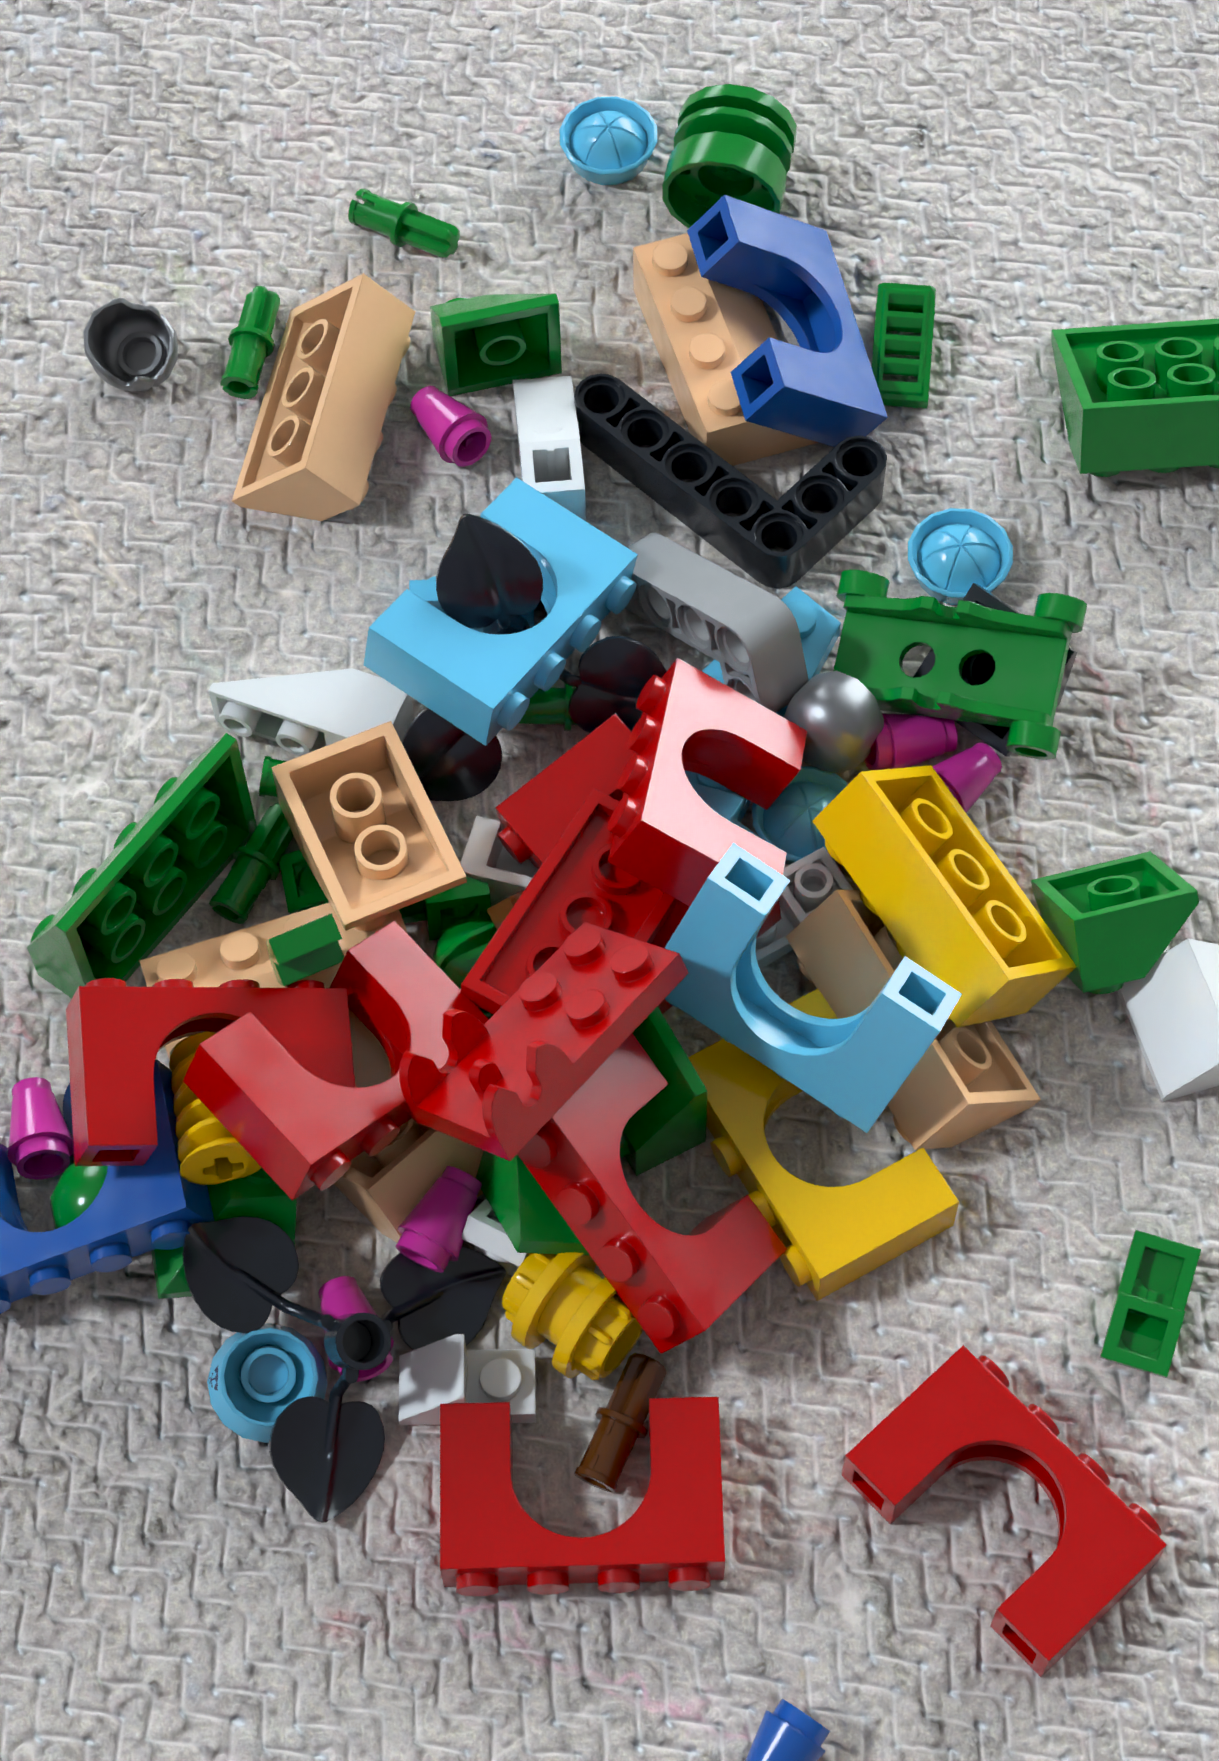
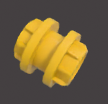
(572, 1308)

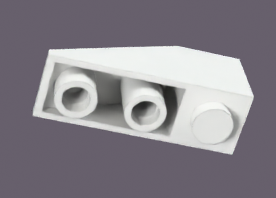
(550, 440)
(310, 708)

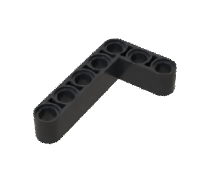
(725, 490)

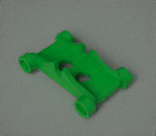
(1025, 648)

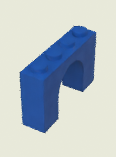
(808, 390)
(130, 1216)

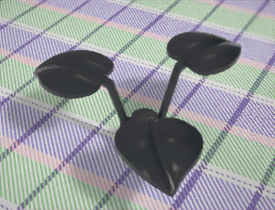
(489, 584)
(318, 1446)

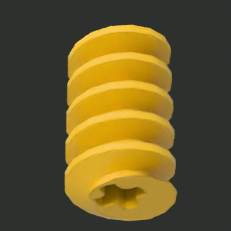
(204, 1145)

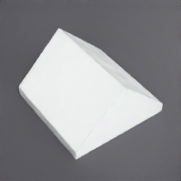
(1178, 1018)

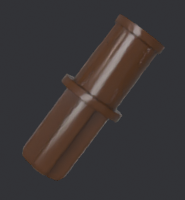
(621, 1422)

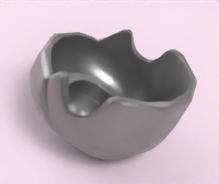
(130, 345)
(839, 721)

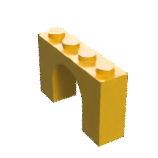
(827, 1231)

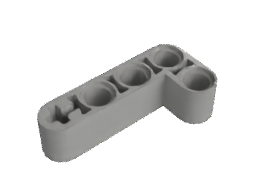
(721, 617)

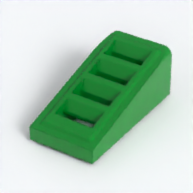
(903, 310)

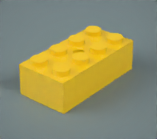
(943, 892)

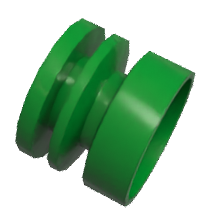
(728, 145)

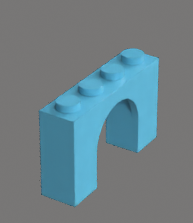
(487, 678)
(842, 1062)

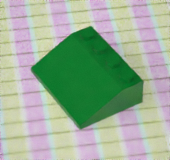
(1140, 395)
(150, 875)

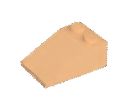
(366, 826)

